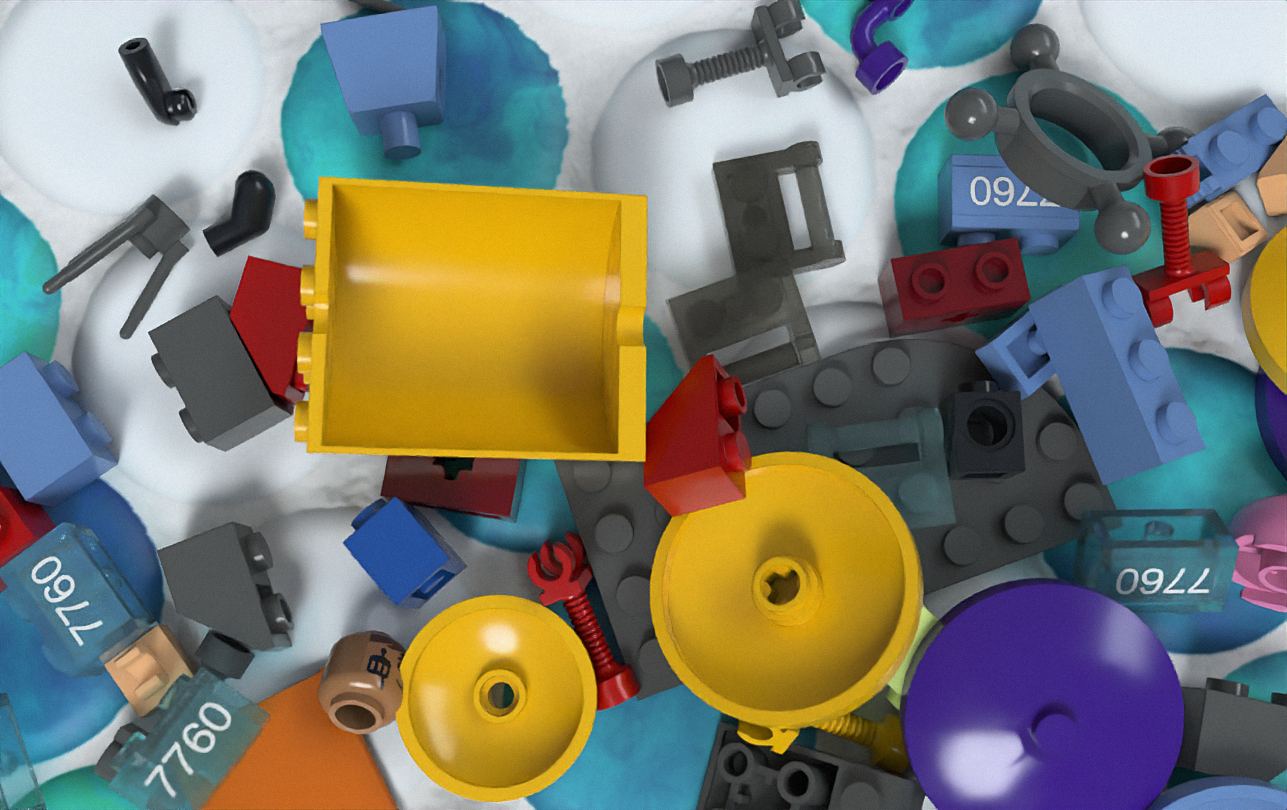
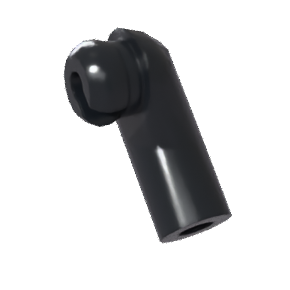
(149, 78)
(249, 216)

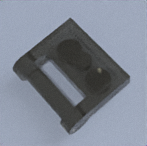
(756, 213)
(742, 309)

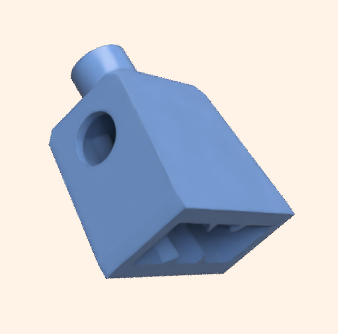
(391, 74)

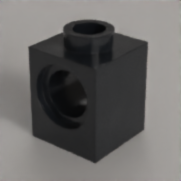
(973, 460)

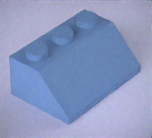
(1115, 374)

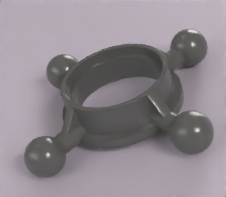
(1087, 115)

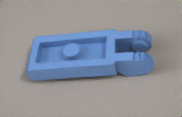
(1235, 147)

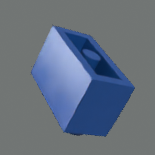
(402, 552)

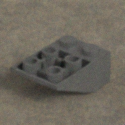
(799, 779)

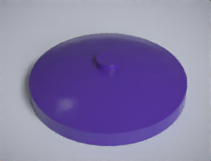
(1041, 703)

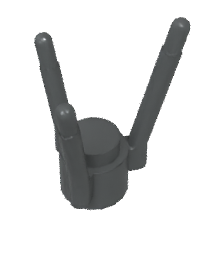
(151, 230)

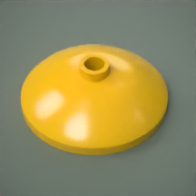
(448, 705)

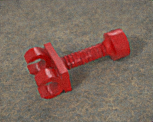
(1203, 274)
(614, 680)

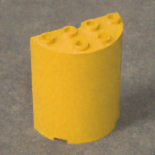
(474, 322)

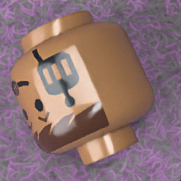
(362, 682)

